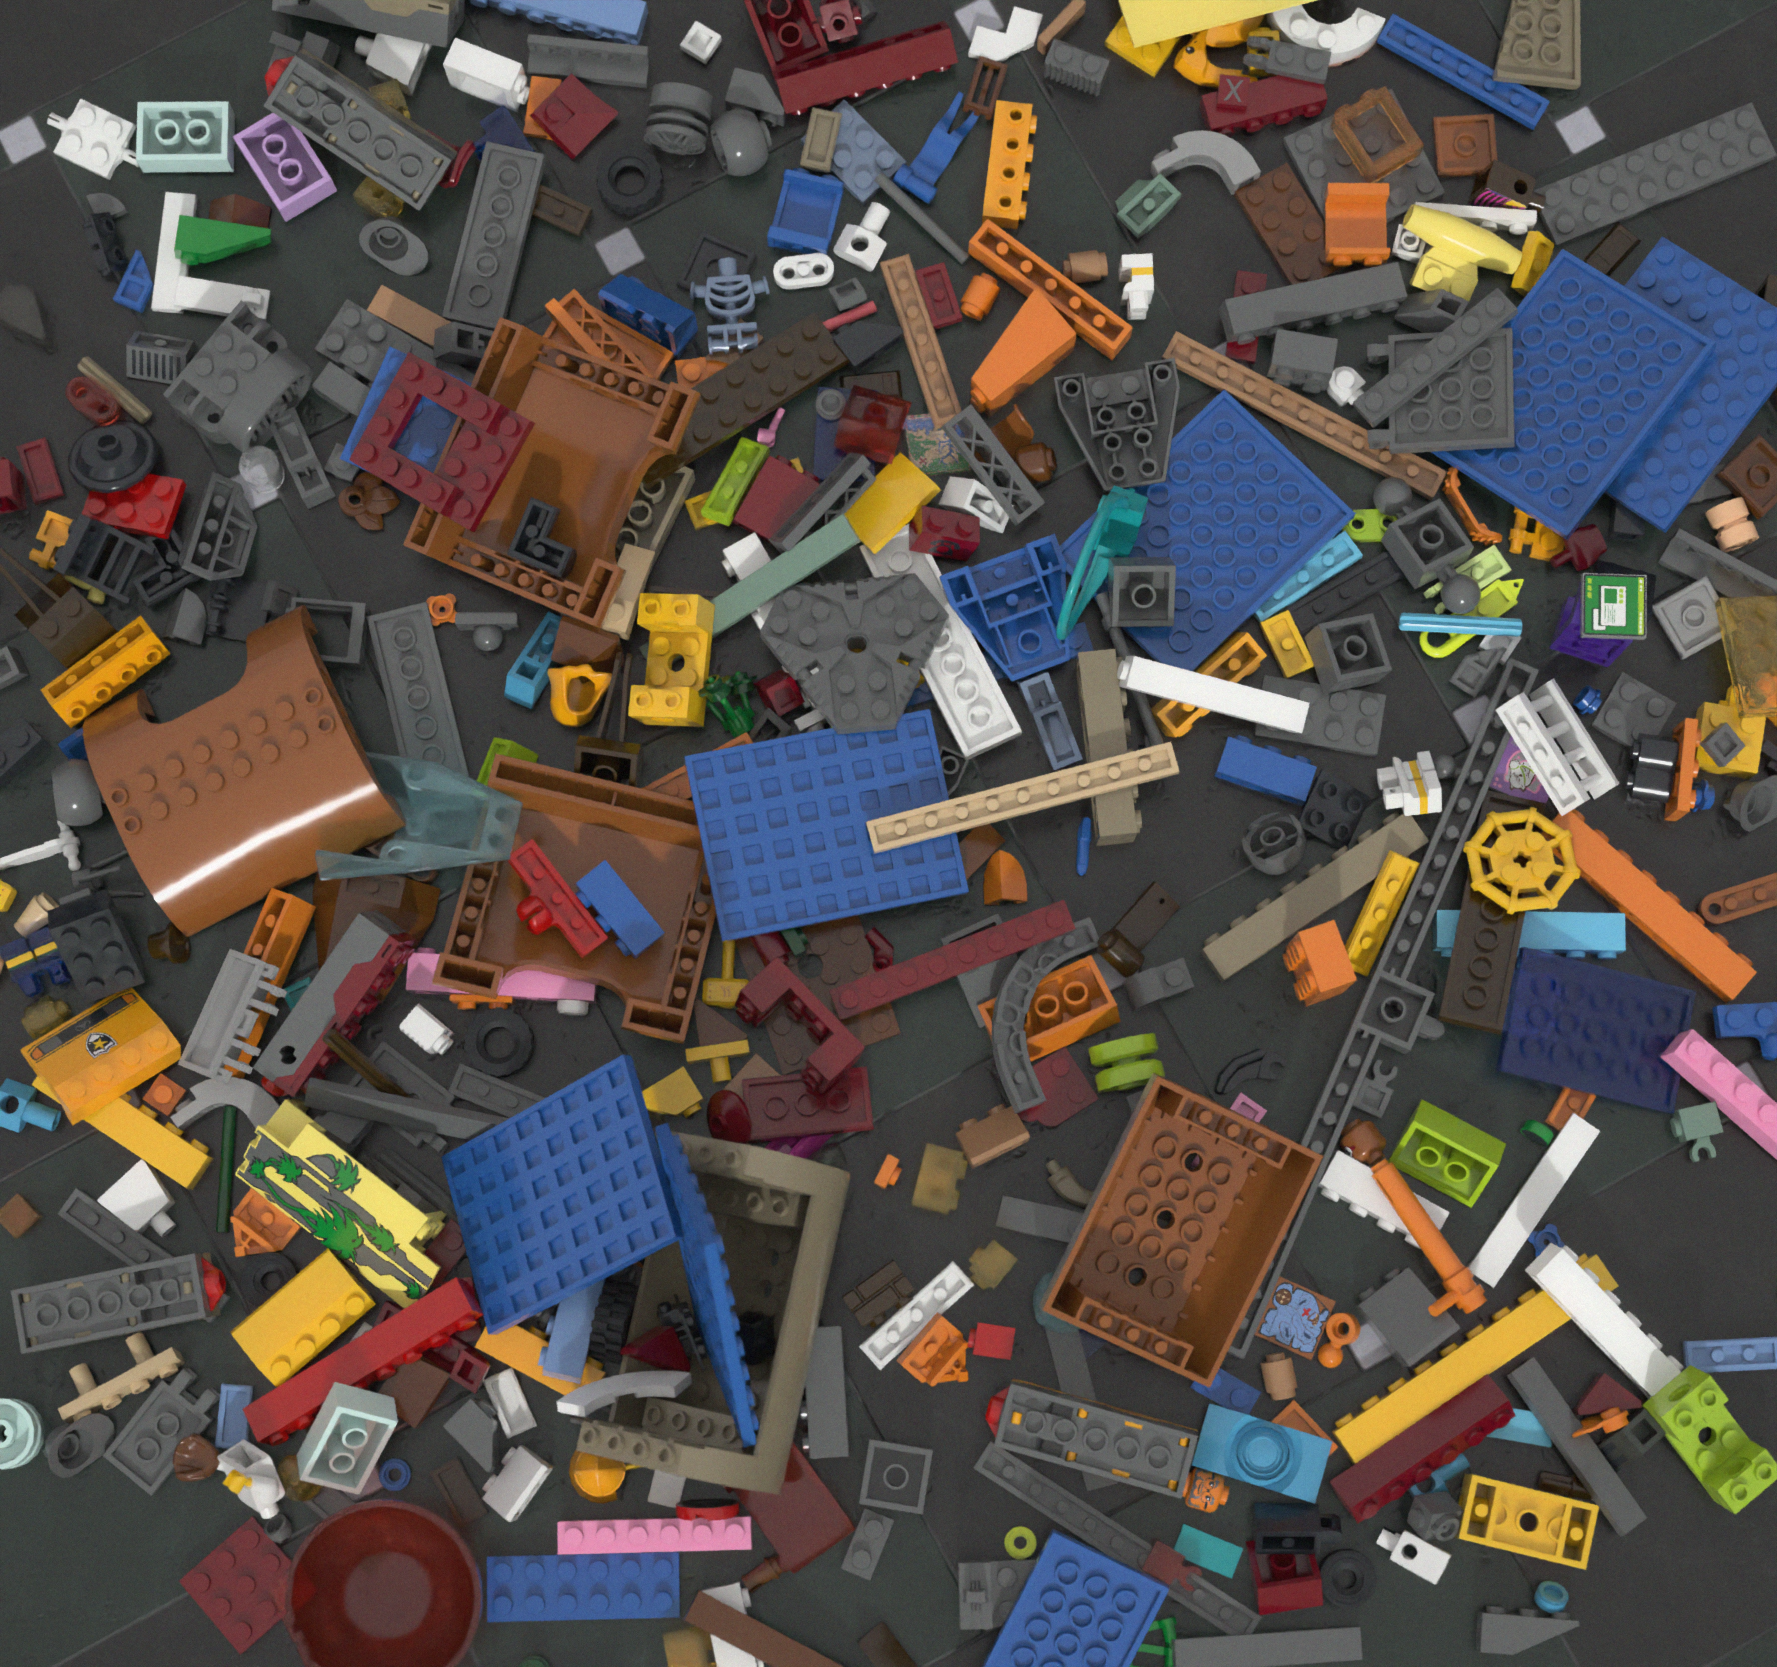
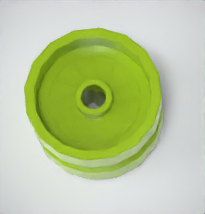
(1126, 1062)

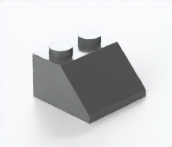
(1141, 591)
(477, 1431)

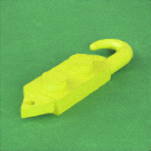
(1494, 602)

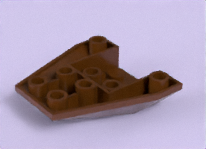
(400, 899)

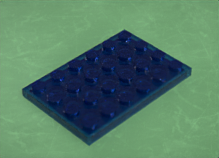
(1593, 1030)

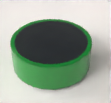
(1537, 1132)

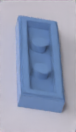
(1731, 1354)

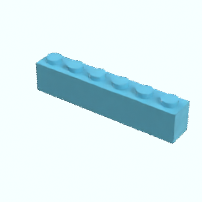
(1551, 933)

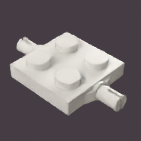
(94, 139)

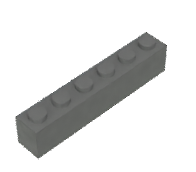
(1313, 303)

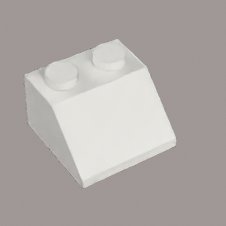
(516, 1483)

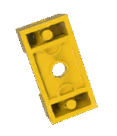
(677, 628)
(1493, 1516)

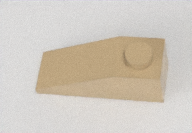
(622, 614)

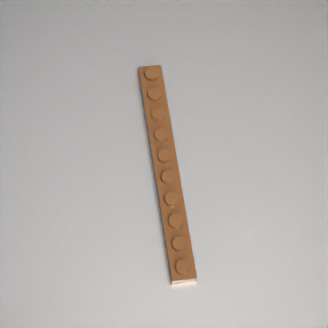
(1300, 414)

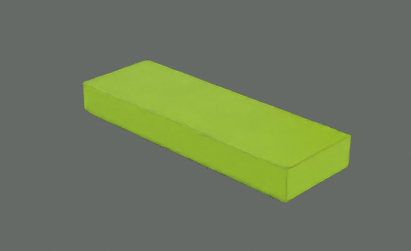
(735, 481)

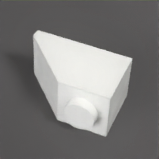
(974, 499)

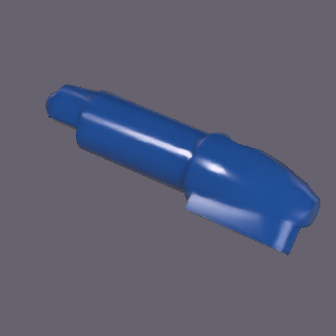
(1084, 838)

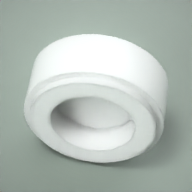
(572, 1007)

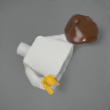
(247, 1470)

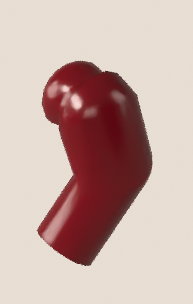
(883, 950)

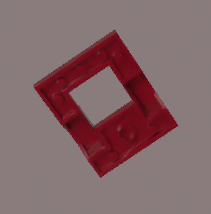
(475, 460)

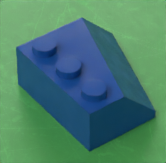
(649, 313)

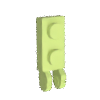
(1483, 568)

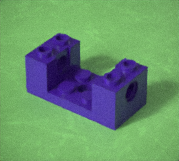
(1568, 640)

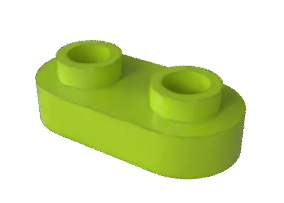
(1372, 529)

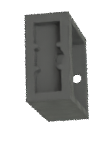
(358, 630)

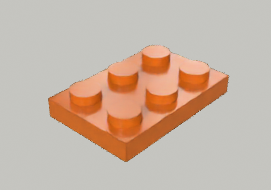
(1687, 767)

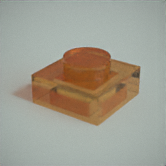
(18, 1216)

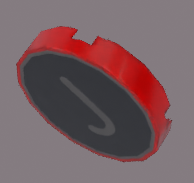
(709, 1509)

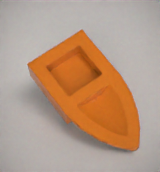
(695, 370)

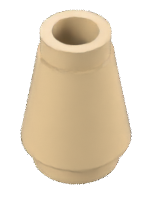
(35, 914)

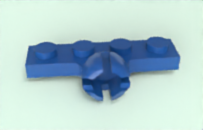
(1749, 1020)

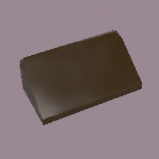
(884, 1648)

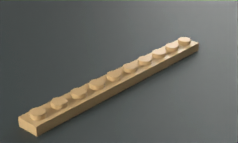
(1022, 797)

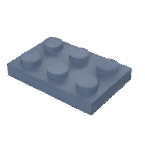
(861, 155)

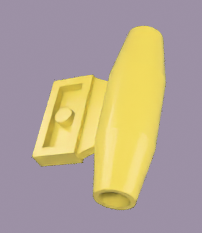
(1456, 251)

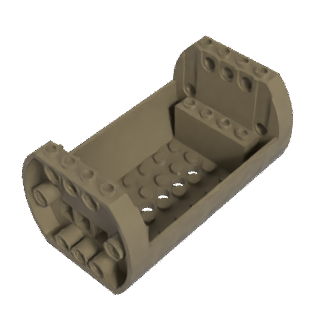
(758, 1207)

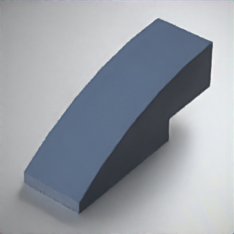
(1049, 719)

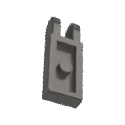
(1289, 59)

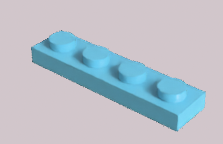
(1326, 564)

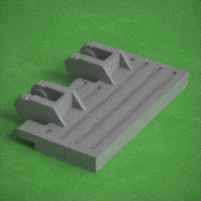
(229, 1015)

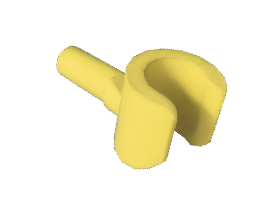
(94, 594)

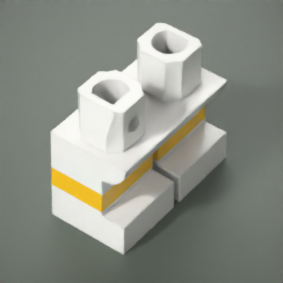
(1138, 292)
(1411, 785)

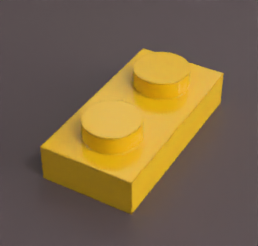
(1534, 262)
(1286, 644)

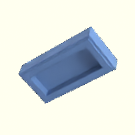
(232, 1422)

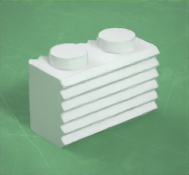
(427, 1031)

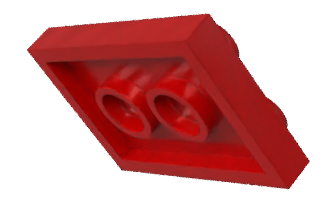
(141, 509)

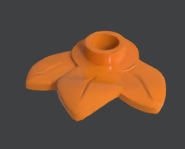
(1610, 1421)

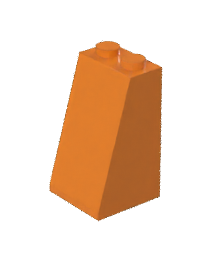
(1023, 354)

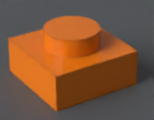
(165, 1095)
(888, 1173)

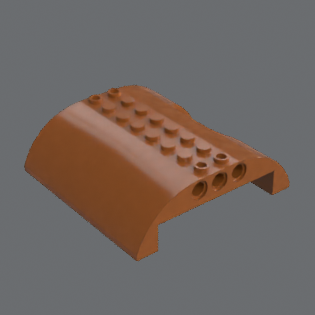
(584, 455)
(241, 784)
(578, 825)

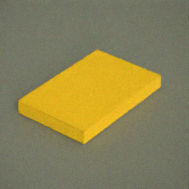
(890, 502)

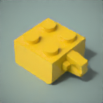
(1749, 731)

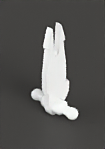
(66, 843)

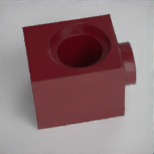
(779, 692)

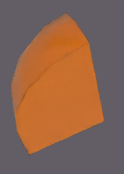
(1004, 880)

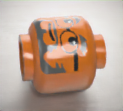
(1205, 1490)

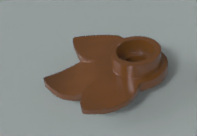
(373, 501)

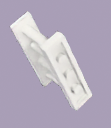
(1545, 756)

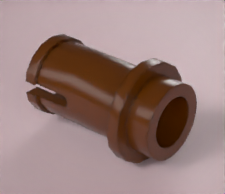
(762, 1574)

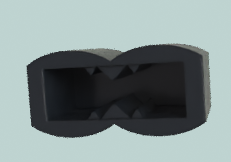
(1652, 768)

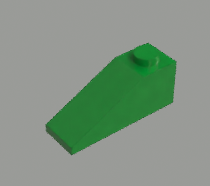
(212, 240)

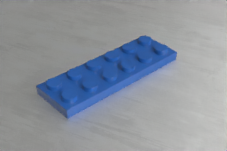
(583, 1586)

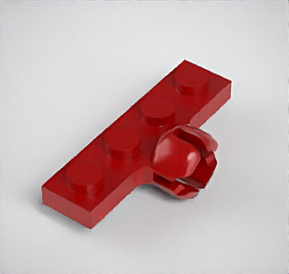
(553, 901)

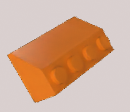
(1064, 1008)

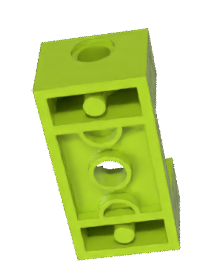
(1729, 1462)

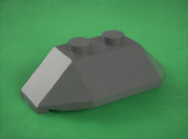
(219, 531)

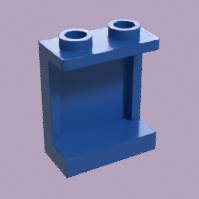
(806, 212)

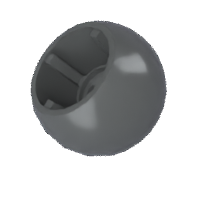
(740, 142)
(76, 793)

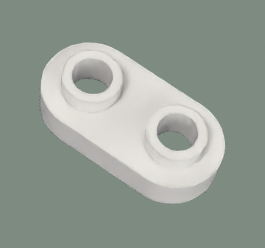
(803, 269)

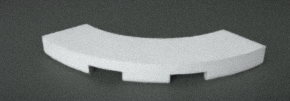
(603, 1392)

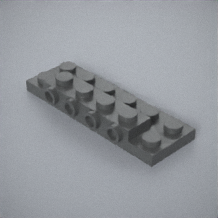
(361, 340)

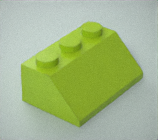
(1447, 1153)

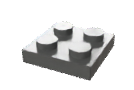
(1632, 710)

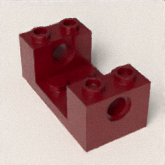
(778, 986)

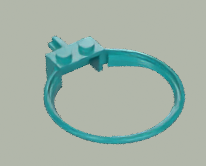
(1112, 534)

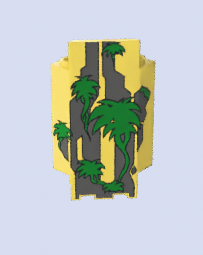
(342, 1203)

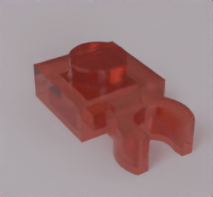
(1166, 1565)

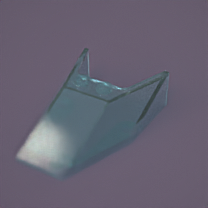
(447, 821)

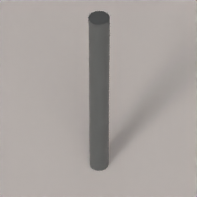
(921, 217)

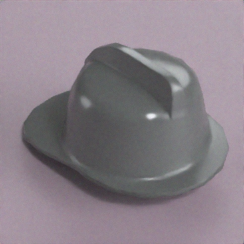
(394, 245)
(1753, 802)
(78, 1444)

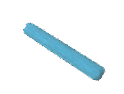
(1460, 624)

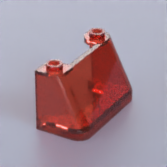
(801, 1519)

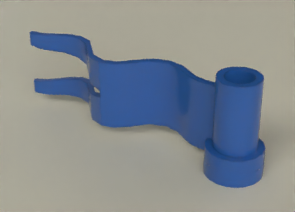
(935, 155)

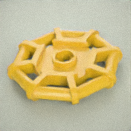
(1531, 846)

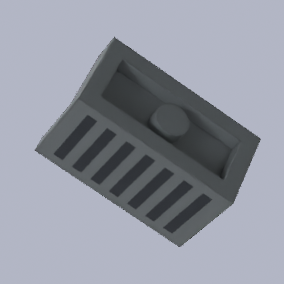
(157, 356)

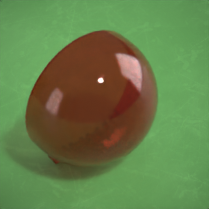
(382, 1589)

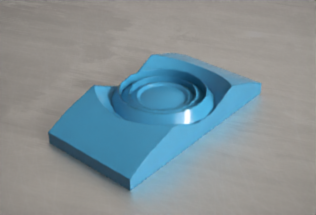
(1261, 1453)

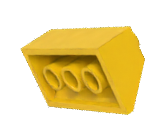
(303, 1317)

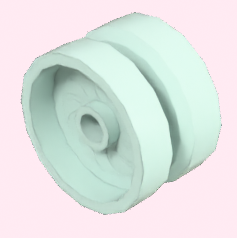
(23, 1433)

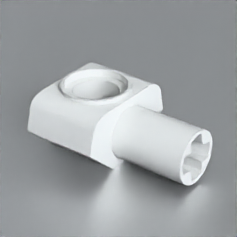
(867, 233)

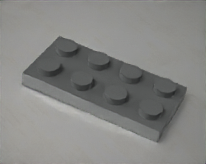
(1334, 721)

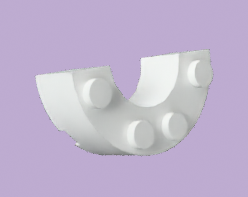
(1344, 39)

